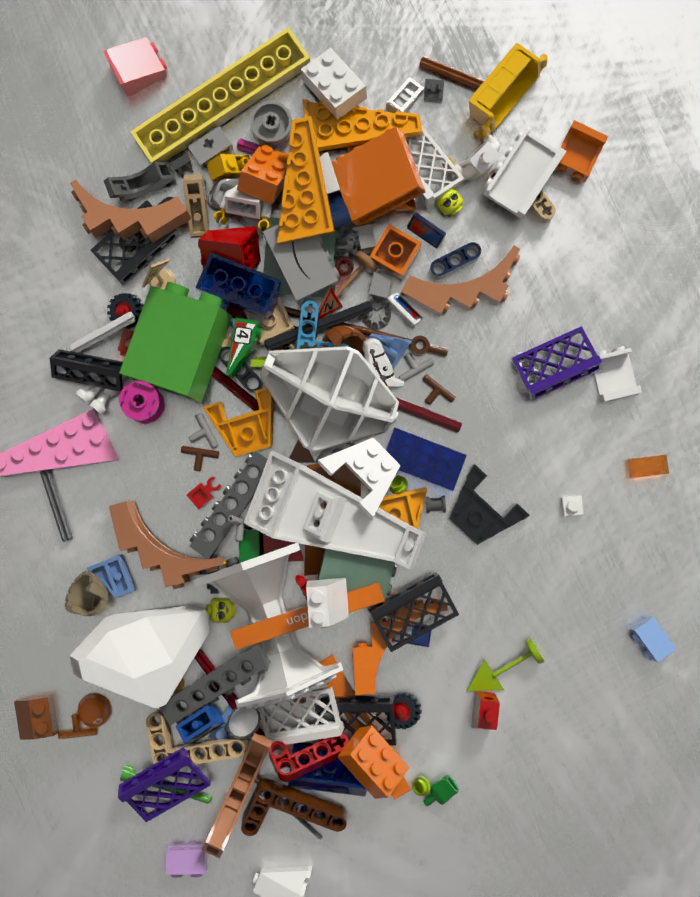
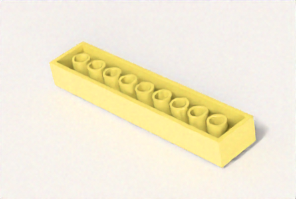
(221, 97)

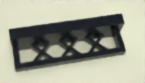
(86, 364)

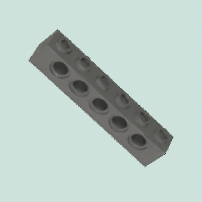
(198, 540)
(255, 656)

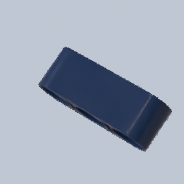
(339, 211)
(461, 254)

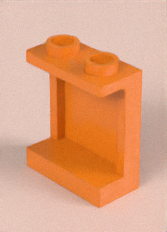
(582, 150)

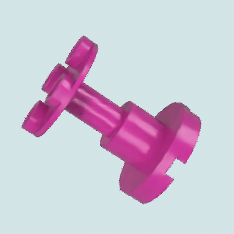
(134, 395)

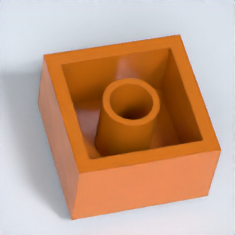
(395, 251)

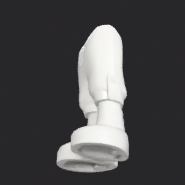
(89, 395)

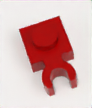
(202, 494)

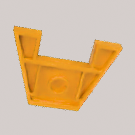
(248, 431)

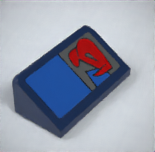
(426, 230)

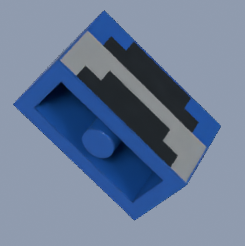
(200, 724)

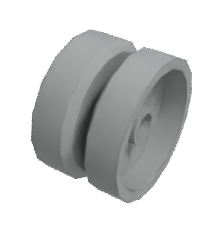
(270, 114)

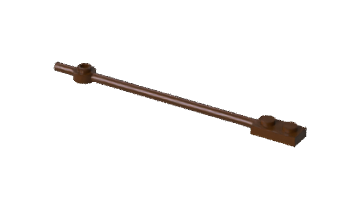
(367, 331)

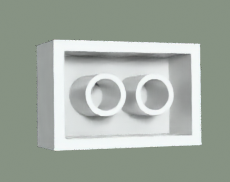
(334, 83)

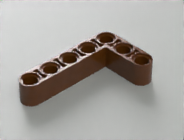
(290, 806)

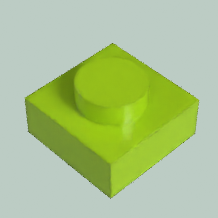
(257, 364)

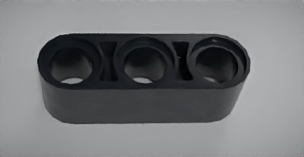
(245, 378)

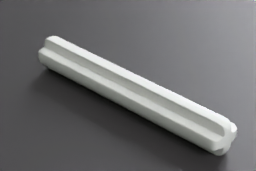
(102, 332)

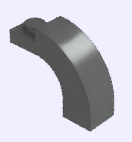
(140, 183)

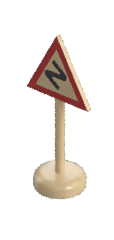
(158, 276)

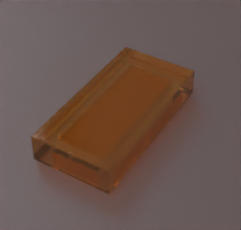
(648, 466)

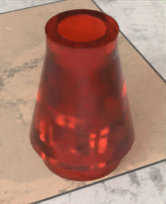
(344, 262)

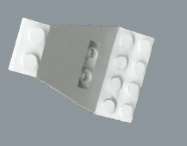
(293, 501)

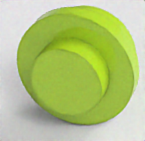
(398, 484)
(421, 786)

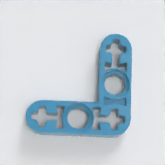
(310, 338)

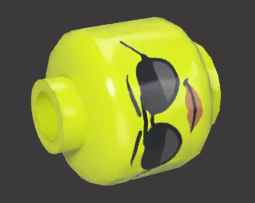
(450, 202)
(221, 610)

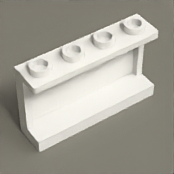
(523, 173)

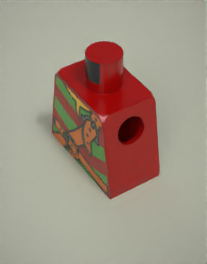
(485, 711)

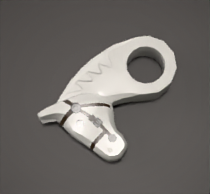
(378, 360)

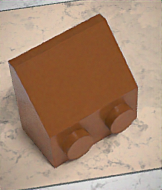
(36, 717)

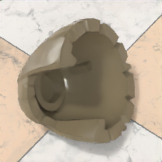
(87, 595)

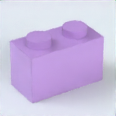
(185, 861)

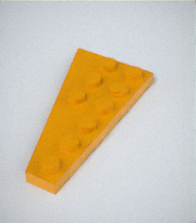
(357, 125)
(305, 195)

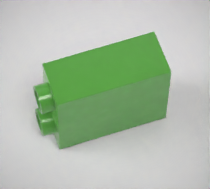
(177, 341)

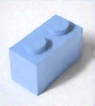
(653, 639)

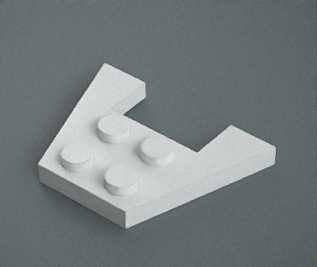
(370, 465)

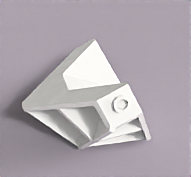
(328, 395)
(142, 652)

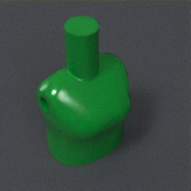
(442, 791)

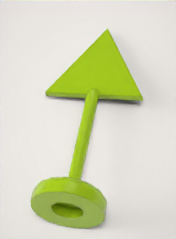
(487, 680)

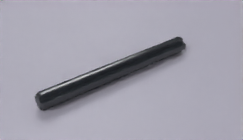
(322, 324)

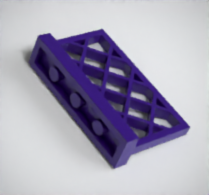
(567, 375)
(154, 776)

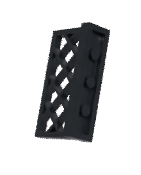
(141, 257)
(409, 595)
(360, 705)

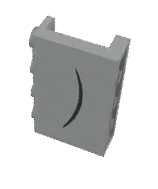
(302, 264)

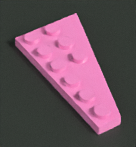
(64, 446)

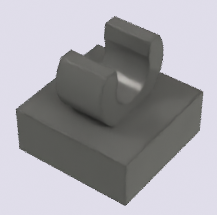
(433, 89)
(179, 161)

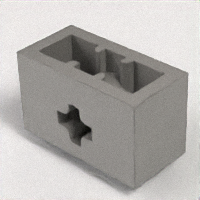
(204, 154)

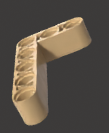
(209, 747)

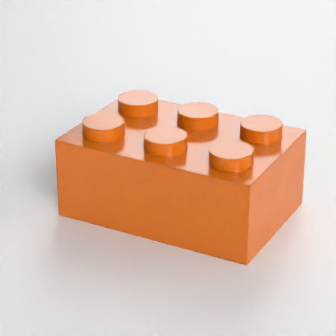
(264, 174)
(373, 762)

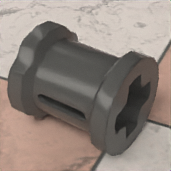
(436, 504)

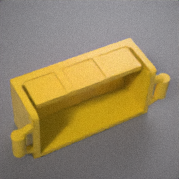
(505, 87)

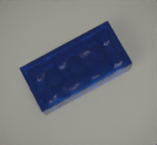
(426, 459)

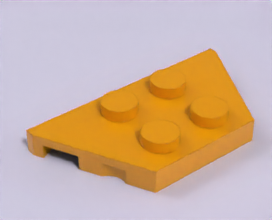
(406, 505)

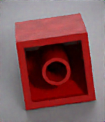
(233, 243)

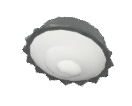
(243, 722)

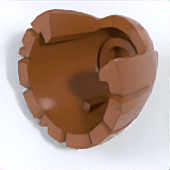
(345, 335)

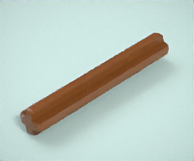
(450, 72)

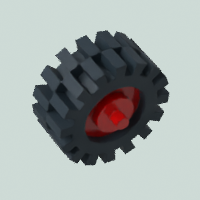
(123, 304)
(406, 710)

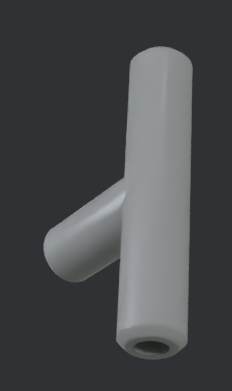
(415, 368)
(205, 431)
(239, 527)

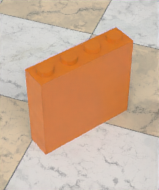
(377, 176)

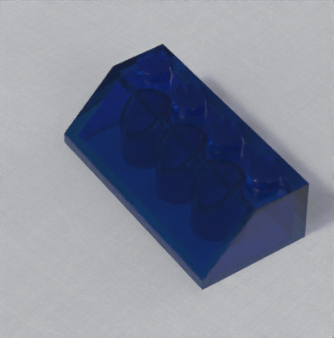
(240, 285)
(329, 778)

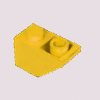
(226, 166)

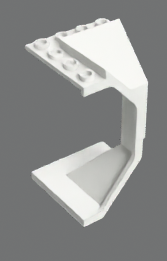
(258, 589)

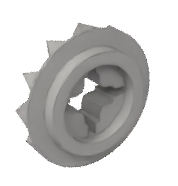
(385, 314)

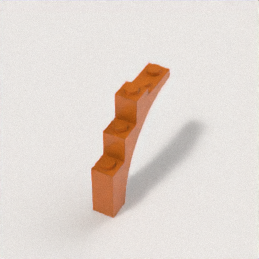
(367, 657)

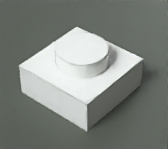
(572, 505)

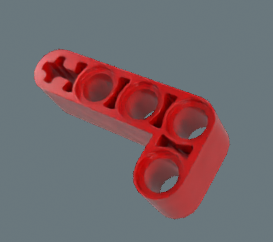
(308, 753)

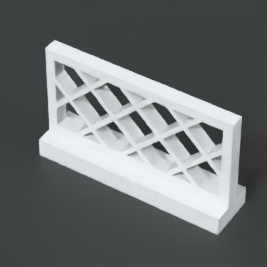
(428, 197)
(305, 732)

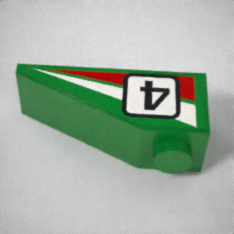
(244, 340)

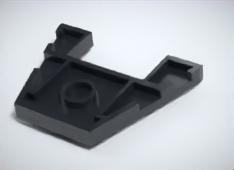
(476, 516)

